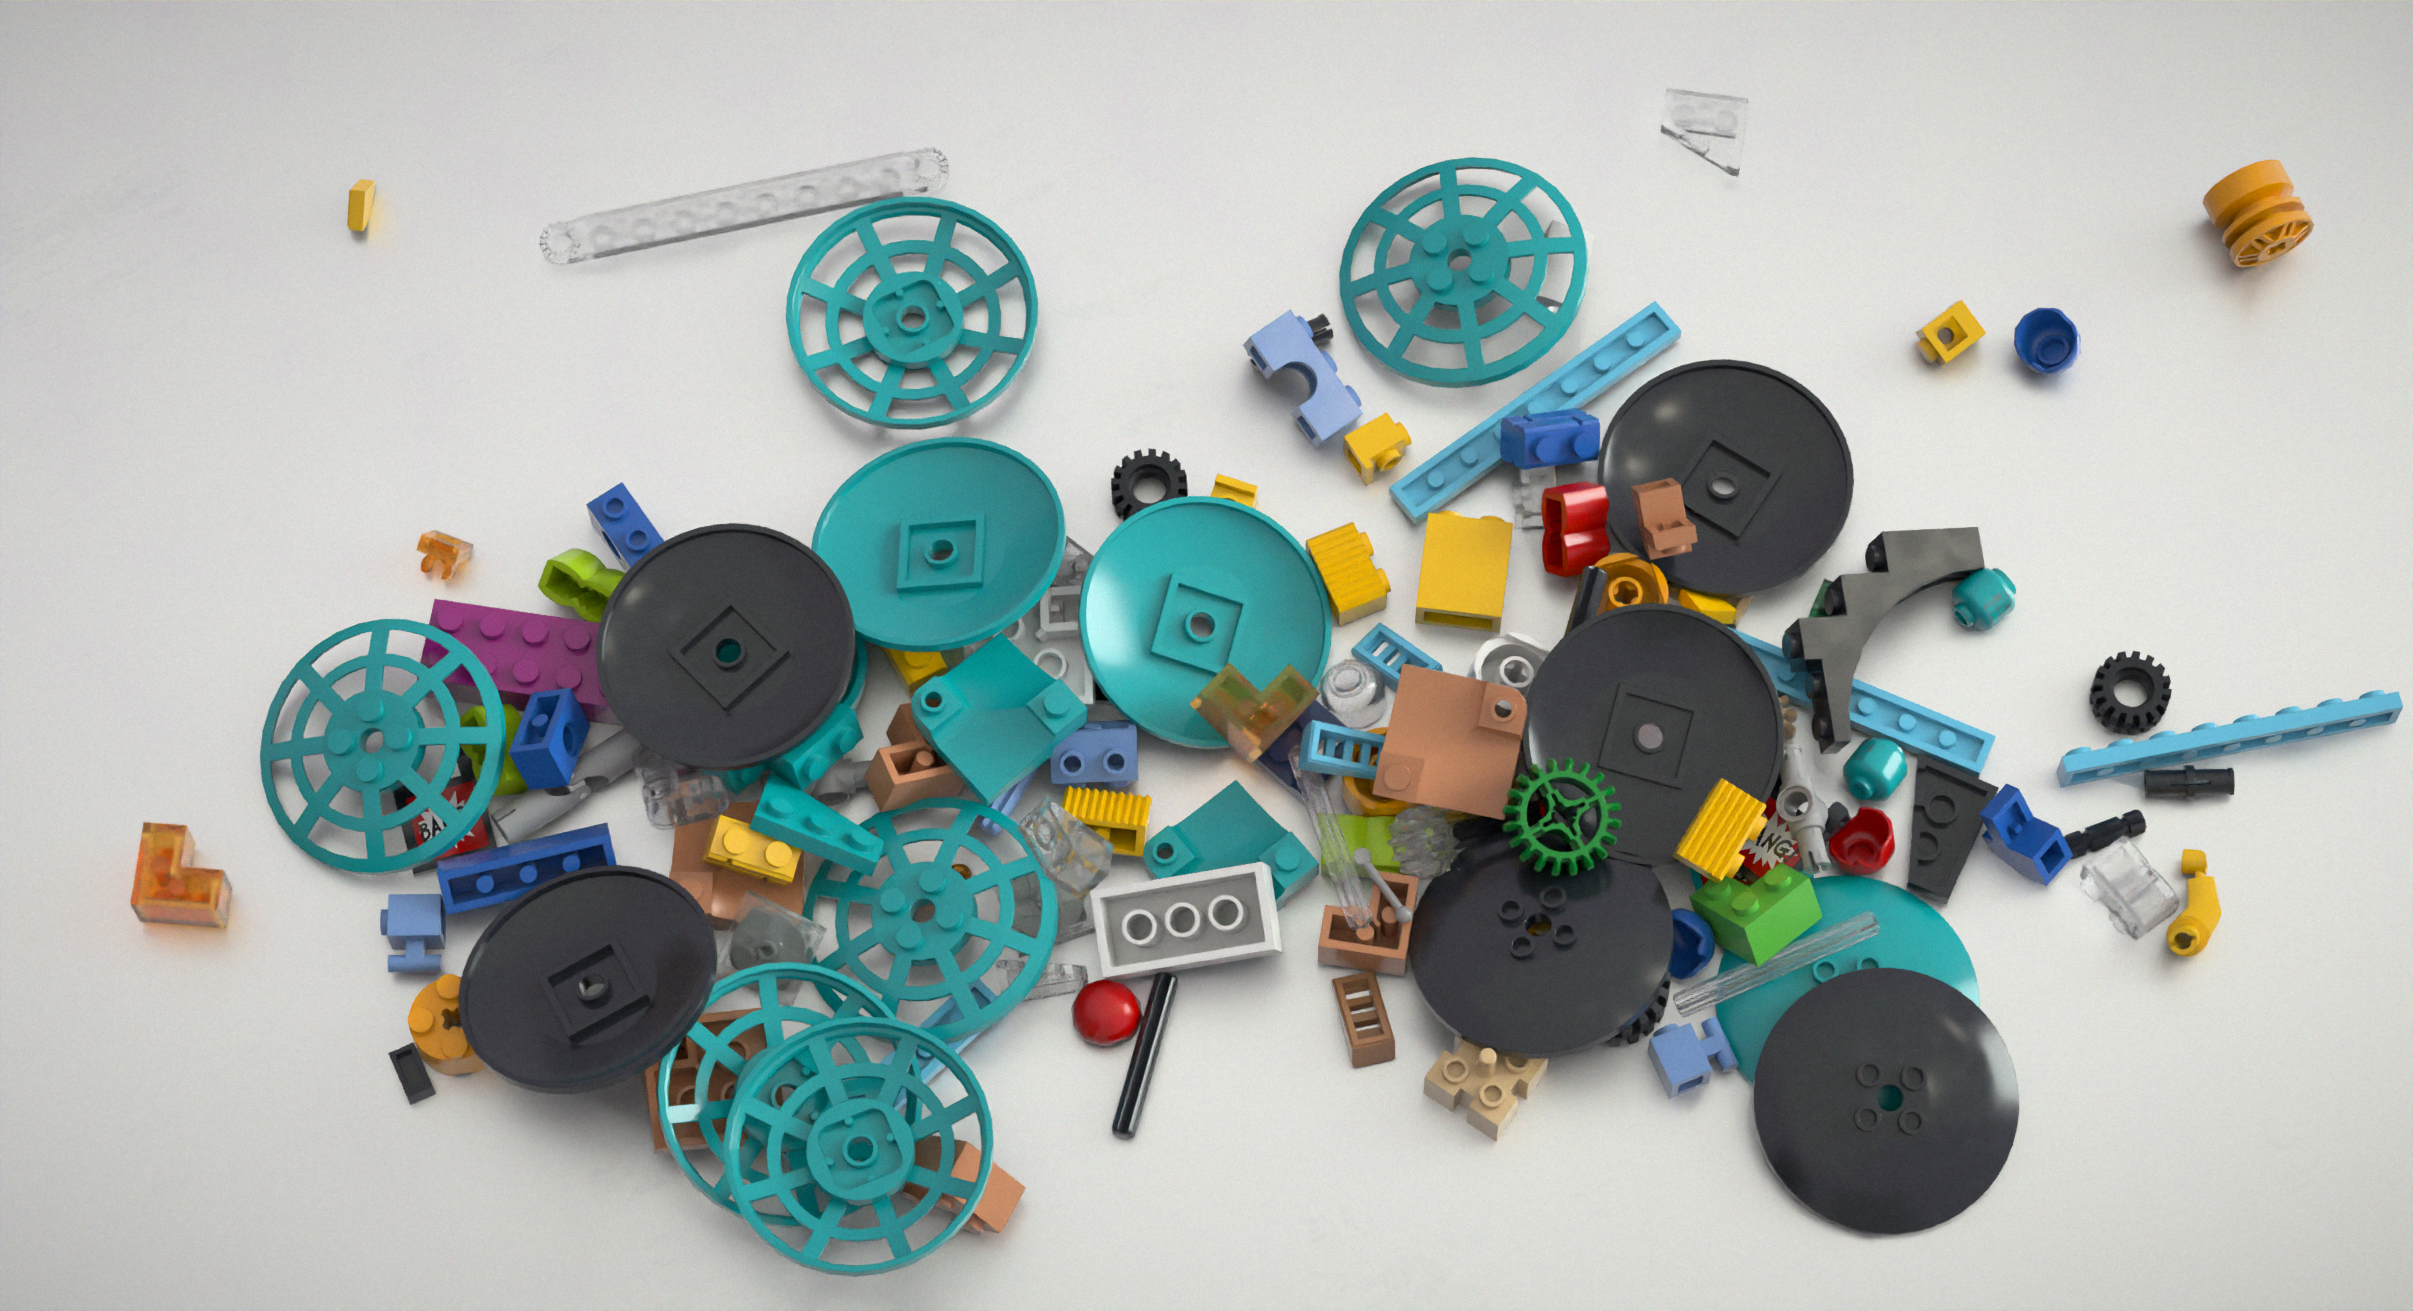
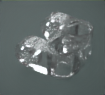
(672, 802)

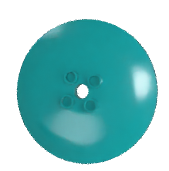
(934, 497)
(1208, 563)
(1909, 939)

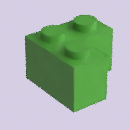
(1758, 918)

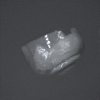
(1354, 693)

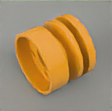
(2258, 213)

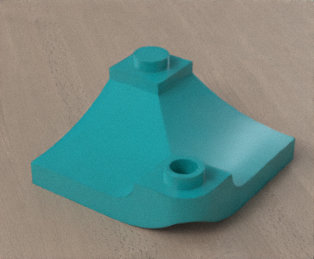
(996, 717)
(1231, 833)

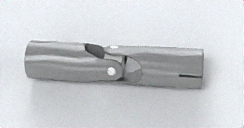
(591, 773)

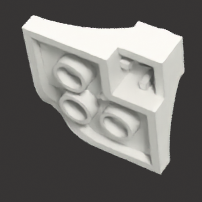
(1052, 641)

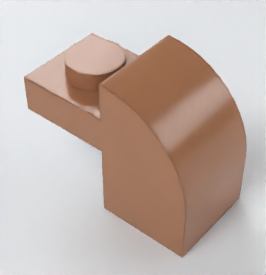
(1662, 518)

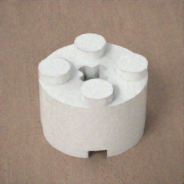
(1509, 662)

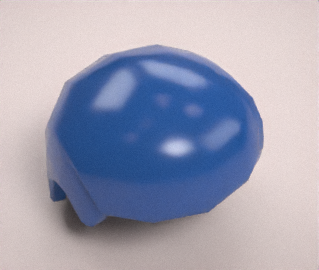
(2047, 341)
(1692, 944)

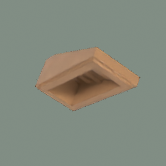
(1371, 1044)

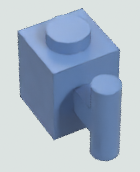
(415, 925)
(1684, 1060)

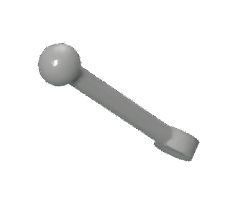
(1363, 859)

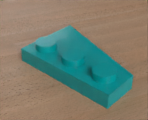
(813, 827)

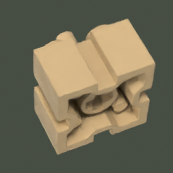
(1483, 1084)

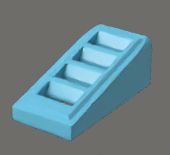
(1409, 654)
(1326, 763)

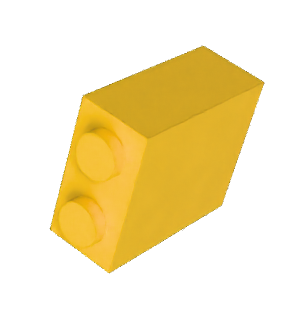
(1464, 571)

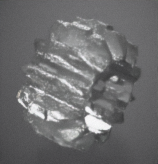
(1423, 842)

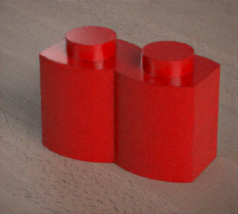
(1574, 527)

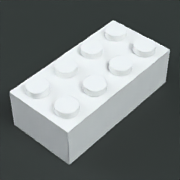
(1186, 921)

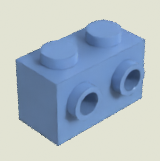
(1097, 754)

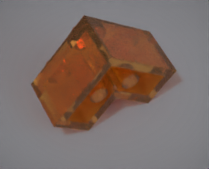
(1251, 718)
(170, 888)

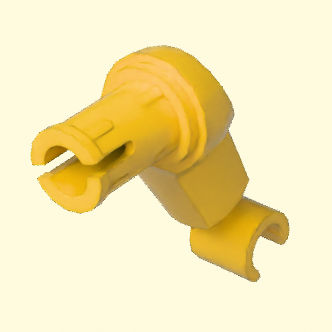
(2195, 925)

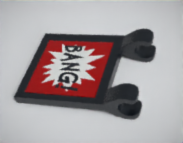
(429, 824)
(1775, 841)

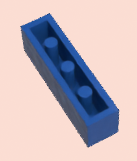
(516, 868)

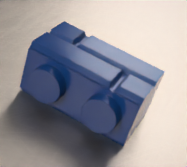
(1550, 438)

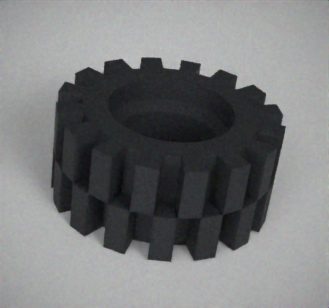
(1146, 467)
(2134, 669)

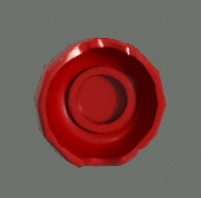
(1863, 843)
(1106, 1012)

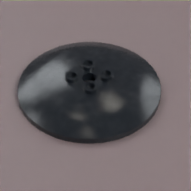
(1739, 426)
(716, 591)
(1663, 671)
(582, 929)
(1550, 990)
(1822, 1111)

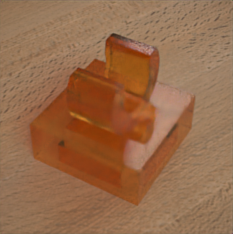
(445, 549)

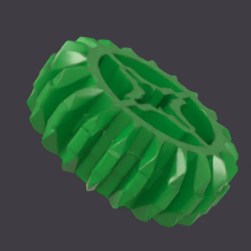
(1552, 798)

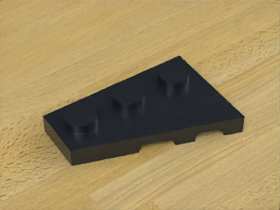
(1943, 826)

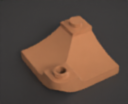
(1450, 743)
(720, 889)
(684, 1077)

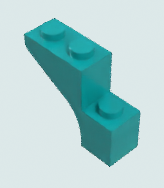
(806, 761)

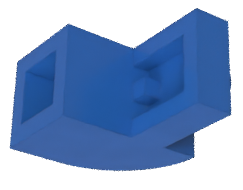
(2023, 840)

